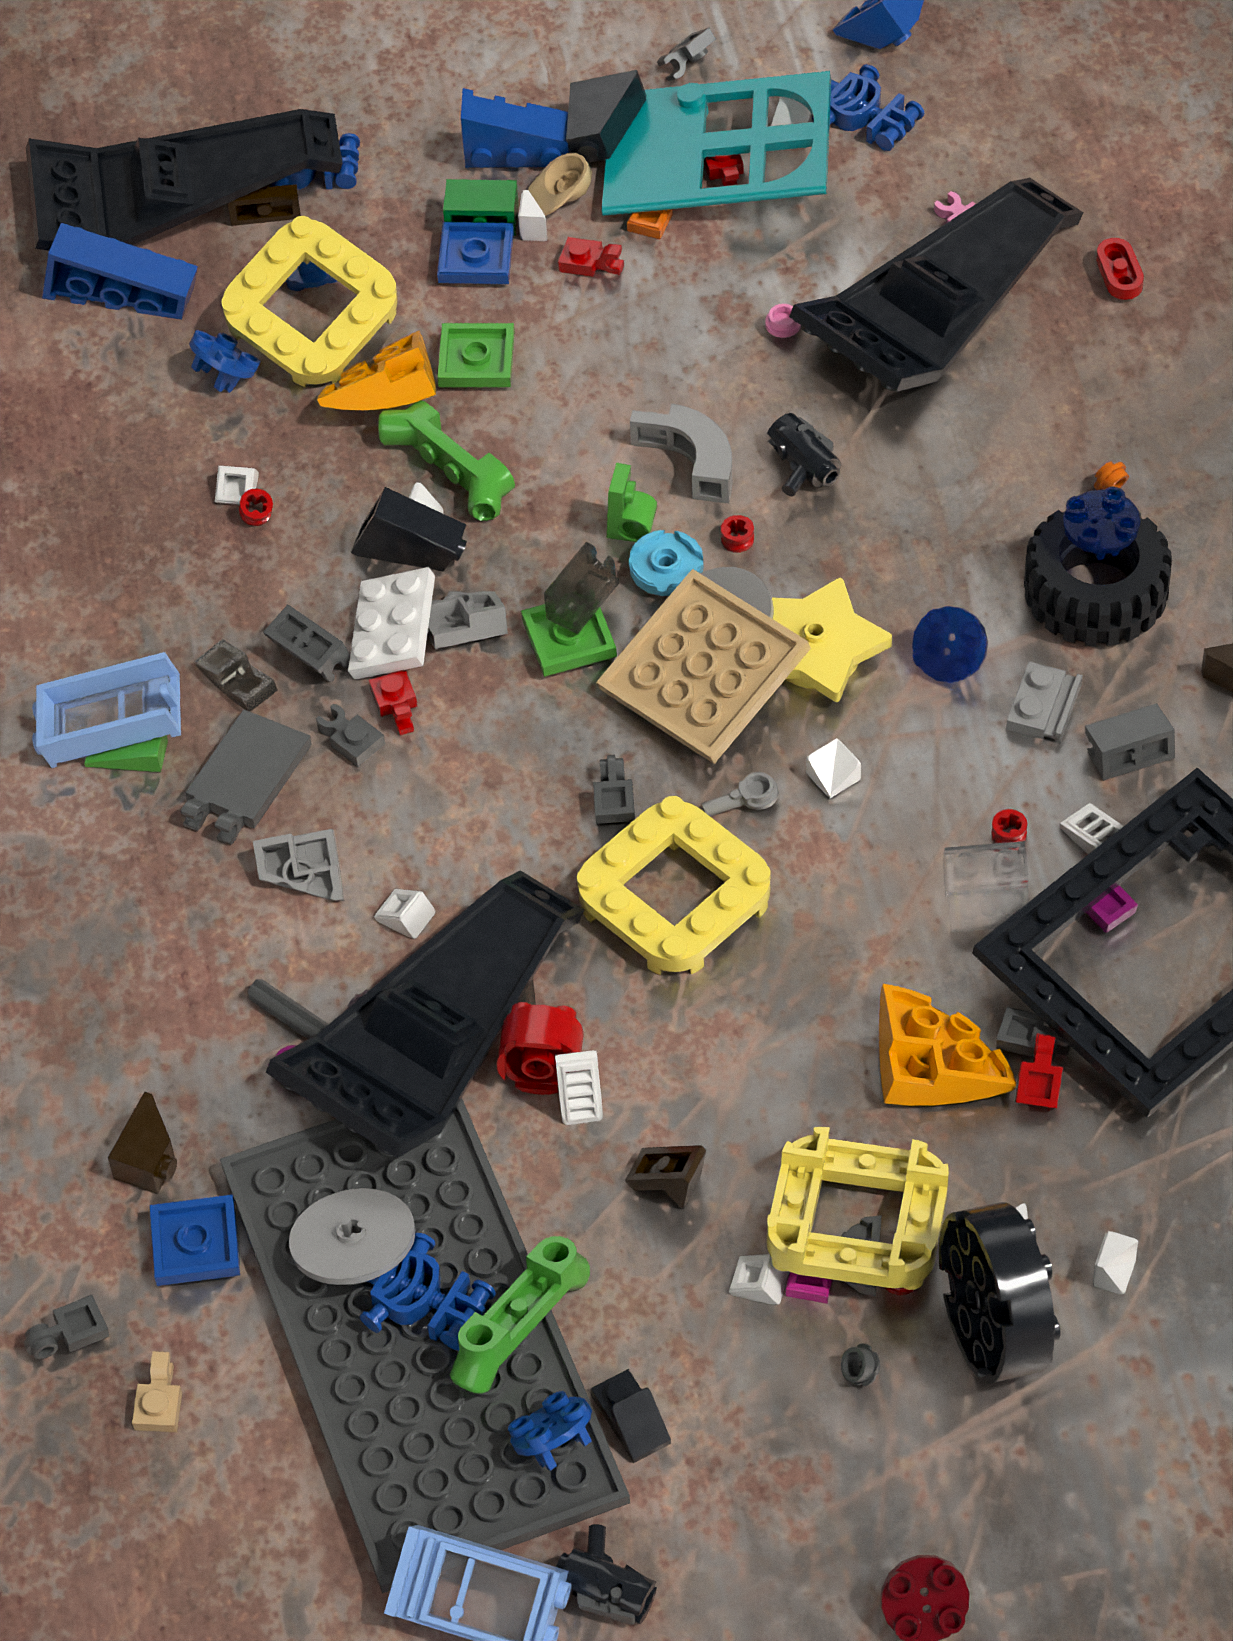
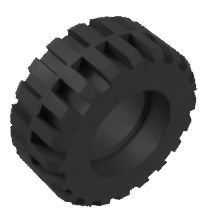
(1090, 610)

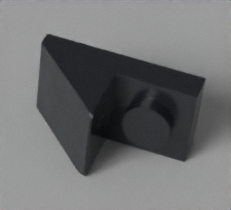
(631, 1415)

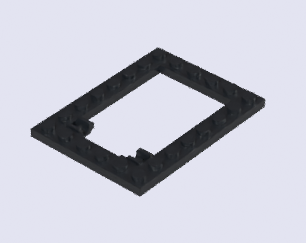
(1011, 948)

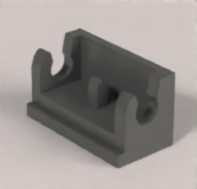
(308, 642)
(1131, 741)

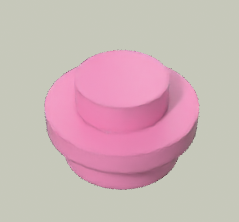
(779, 323)

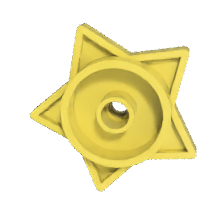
(835, 635)

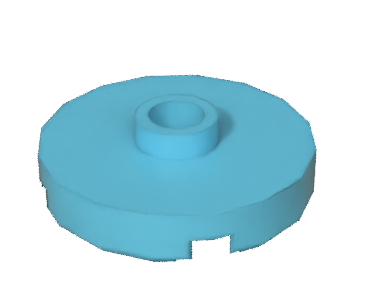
(663, 560)

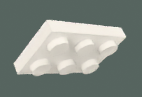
(391, 623)

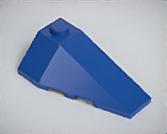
(880, 22)

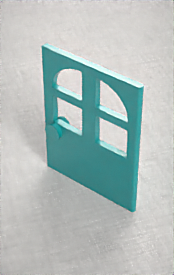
(667, 142)

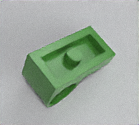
(629, 510)

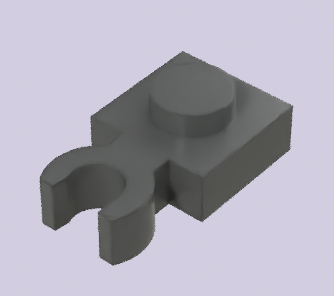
(353, 738)

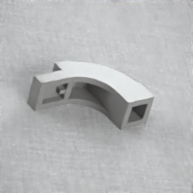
(695, 438)

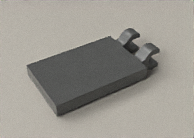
(244, 774)

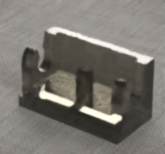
(580, 589)

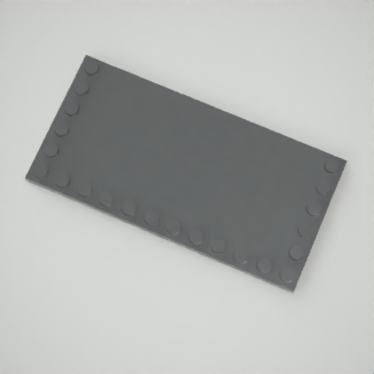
(391, 1417)

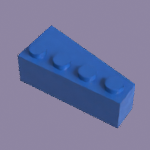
(116, 273)

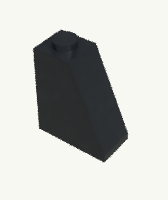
(602, 113)
(409, 533)

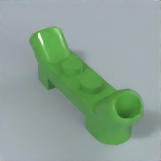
(483, 478)
(489, 1339)

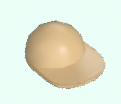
(561, 182)

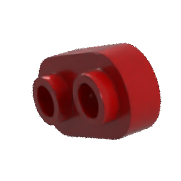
(1123, 275)

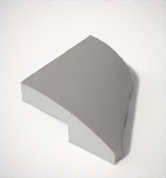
(466, 618)
(301, 863)

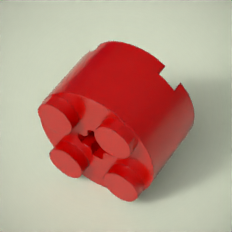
(532, 1040)

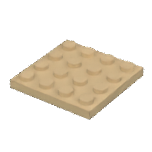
(703, 665)

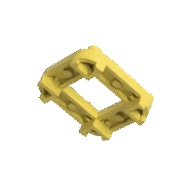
(327, 357)
(711, 922)
(853, 1260)

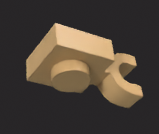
(159, 1402)

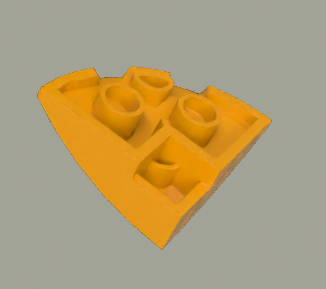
(395, 379)
(934, 1055)

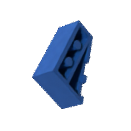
(509, 134)

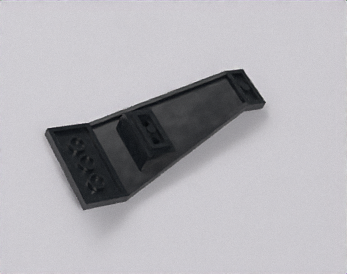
(171, 178)
(934, 297)
(421, 1033)

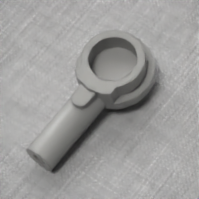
(756, 792)

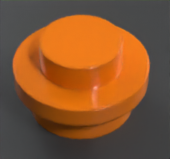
(1111, 476)

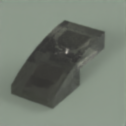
(234, 676)

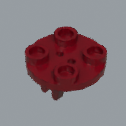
(945, 1594)

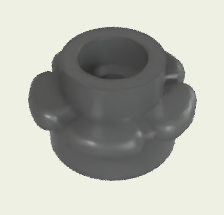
(860, 1365)

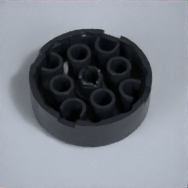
(998, 1291)

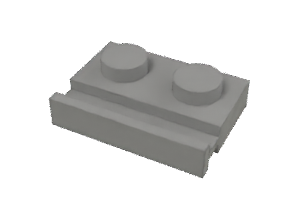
(1044, 702)

